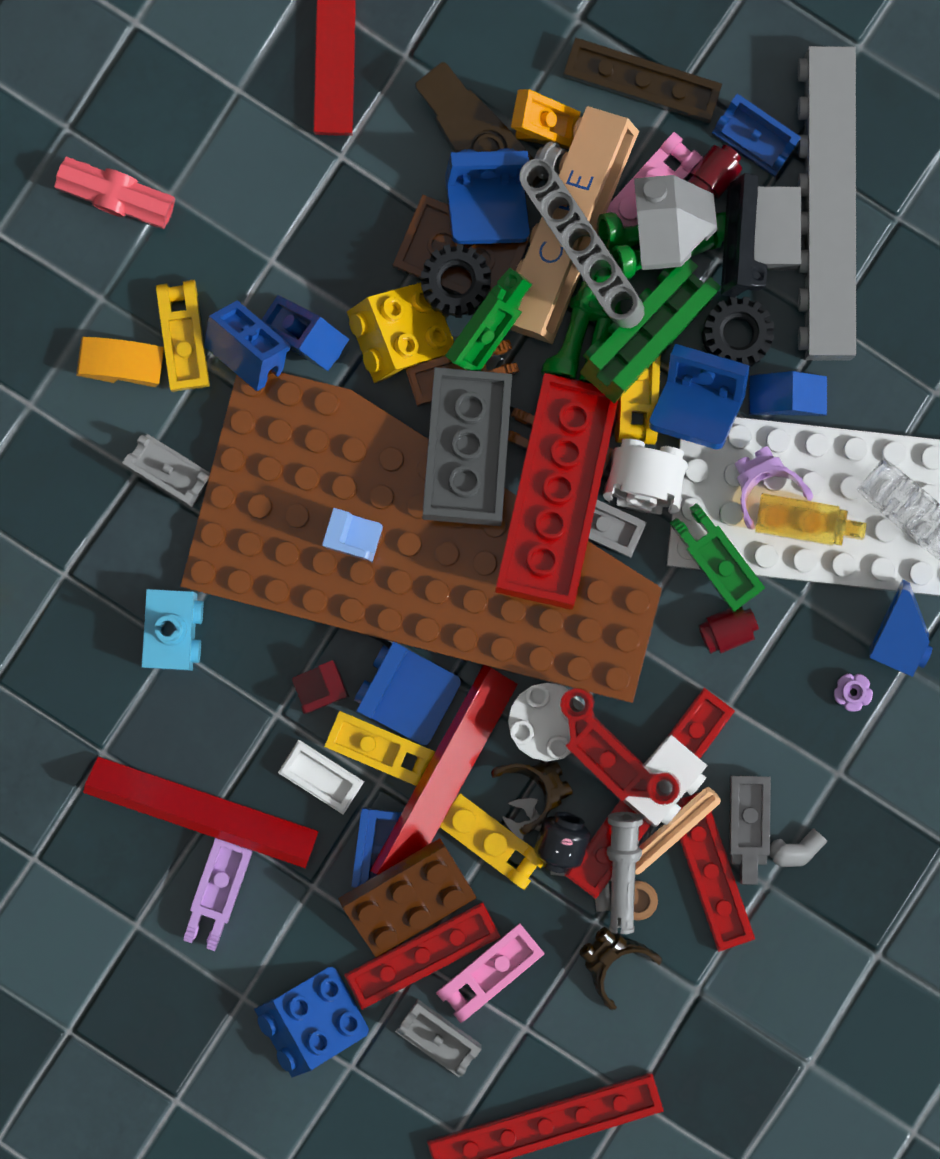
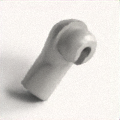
(797, 854)

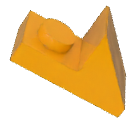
(543, 119)

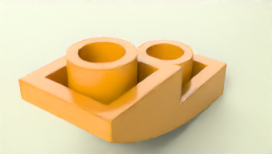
(120, 360)

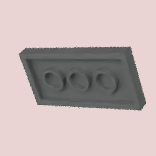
(467, 447)

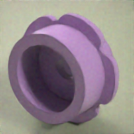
(843, 696)

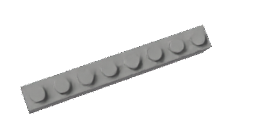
(829, 203)

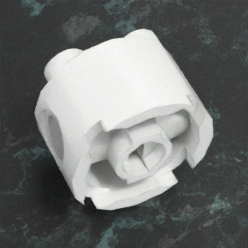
(646, 477)
(539, 723)

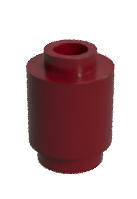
(716, 170)
(728, 629)

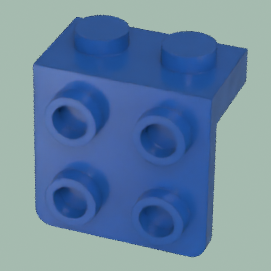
(487, 197)
(700, 397)
(407, 693)
(312, 1022)

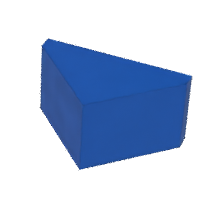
(788, 394)

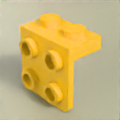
(398, 331)

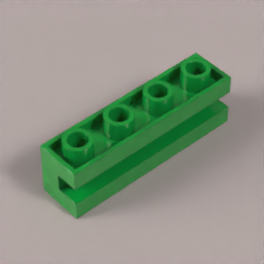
(667, 312)

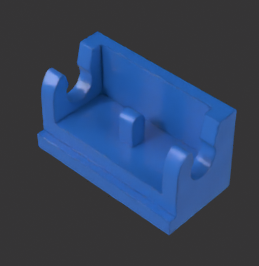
(756, 135)
(245, 344)
(373, 833)

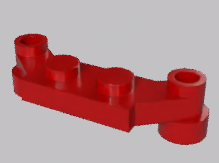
(609, 757)

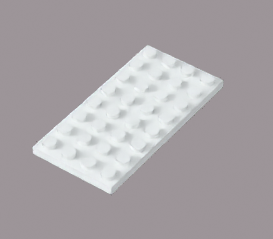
(833, 467)

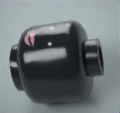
(562, 842)

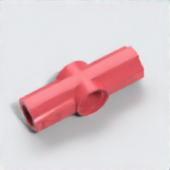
(114, 192)

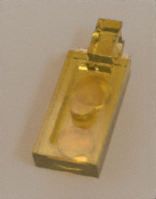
(806, 521)

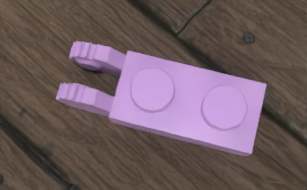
(218, 889)

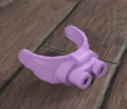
(761, 468)

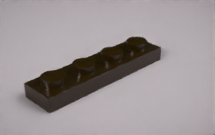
(642, 80)

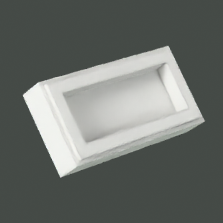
(321, 777)

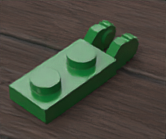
(719, 561)

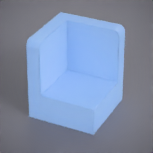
(352, 535)

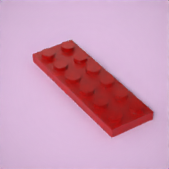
(557, 493)

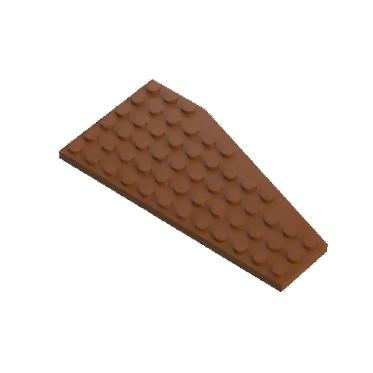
(432, 583)

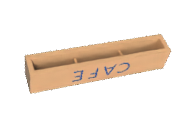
(591, 177)

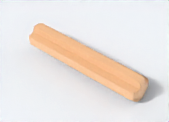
(684, 821)

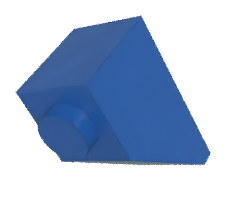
(305, 332)
(902, 635)

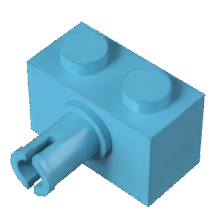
(170, 630)

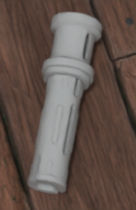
(624, 855)

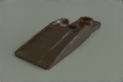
(463, 116)

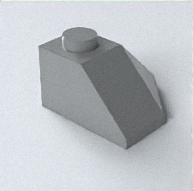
(672, 220)

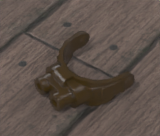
(548, 780)
(604, 952)

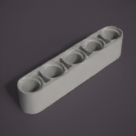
(569, 230)

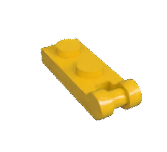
(182, 337)
(639, 399)
(377, 747)
(490, 840)

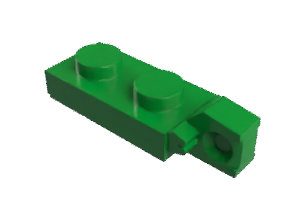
(490, 322)

